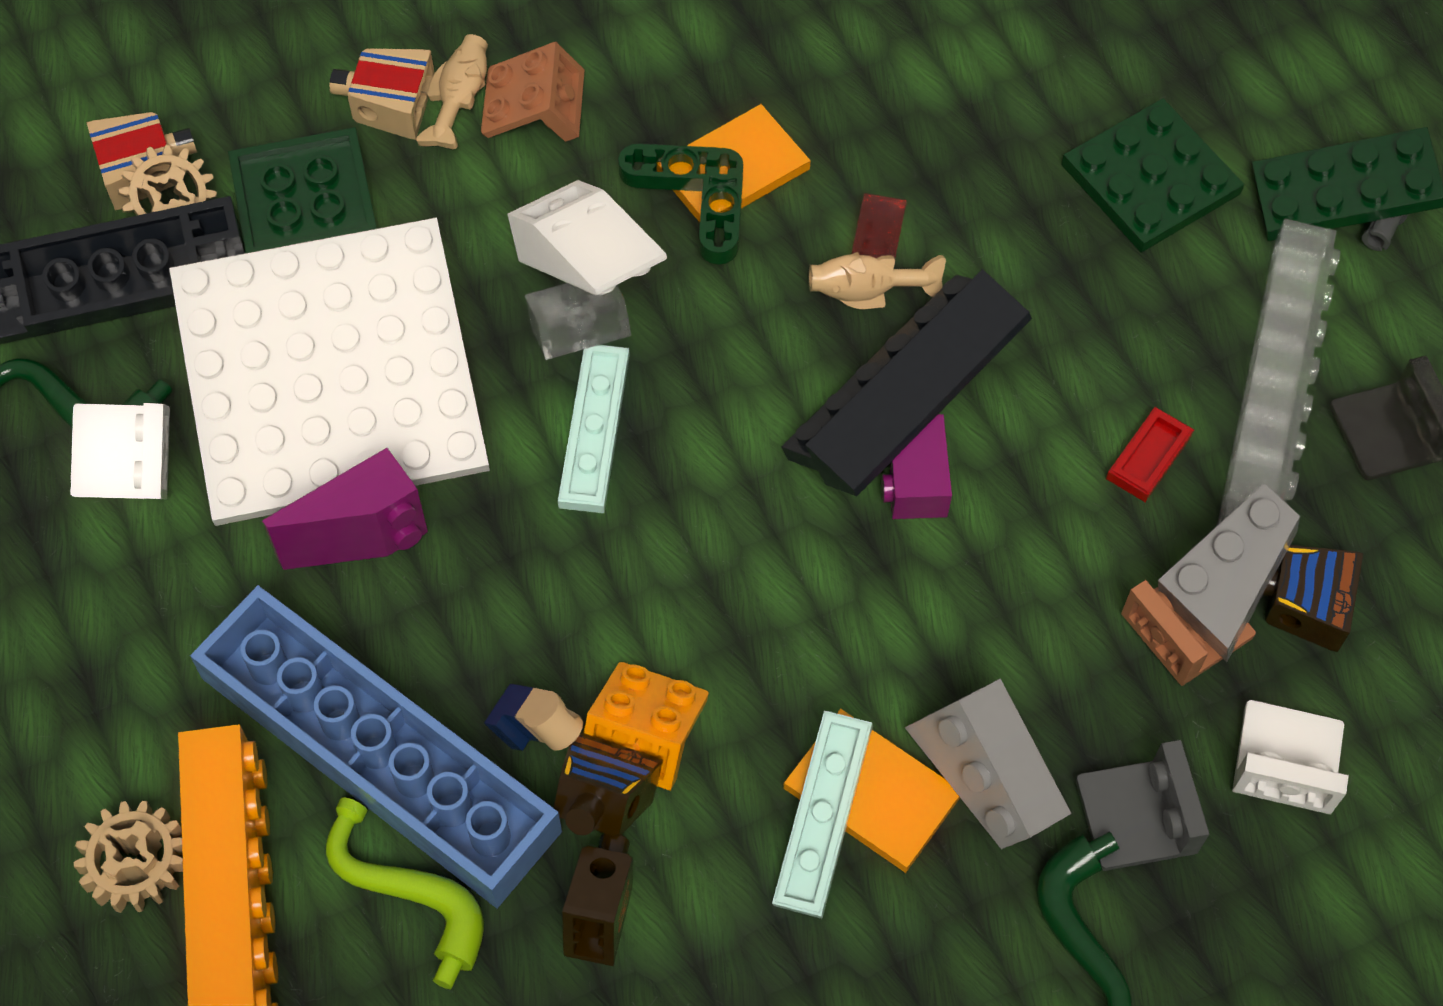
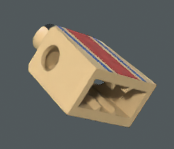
(387, 89)
(122, 138)

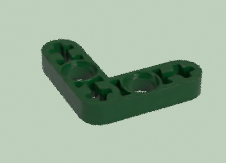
(712, 185)

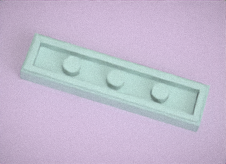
(594, 429)
(822, 814)

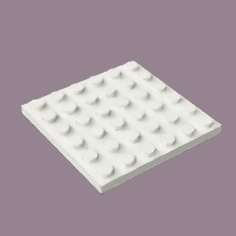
(322, 361)

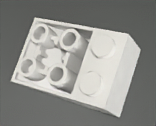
(583, 239)

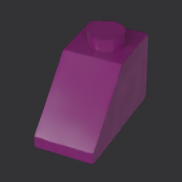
(920, 476)

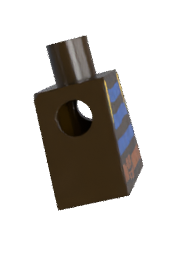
(1315, 594)
(605, 786)

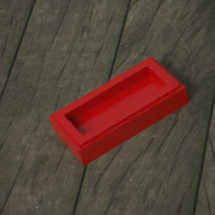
(1149, 454)

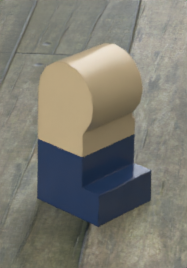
(533, 715)

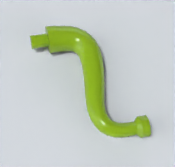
(460, 909)

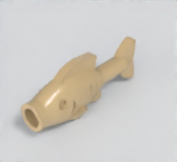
(456, 85)
(864, 279)

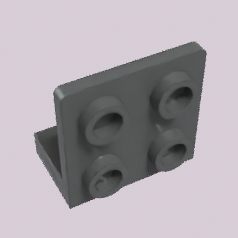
(1146, 808)

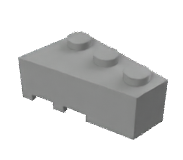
(1230, 568)
(992, 764)

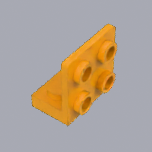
(647, 715)

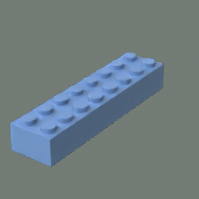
(378, 745)

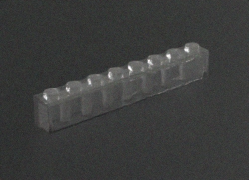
(1282, 365)

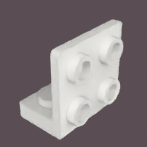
(120, 451)
(1290, 757)

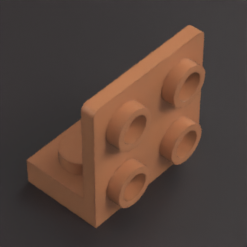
(534, 87)
(1170, 636)

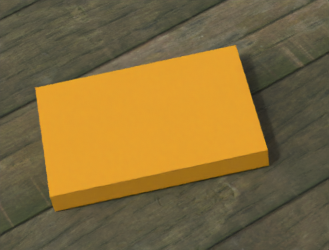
(767, 157)
(895, 801)

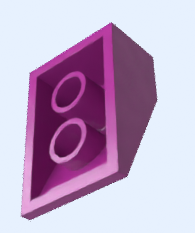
(350, 518)

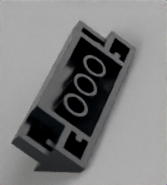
(108, 267)
(907, 382)

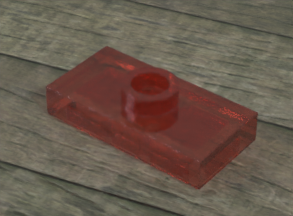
(879, 226)

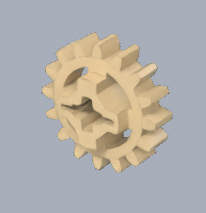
(175, 175)
(134, 834)

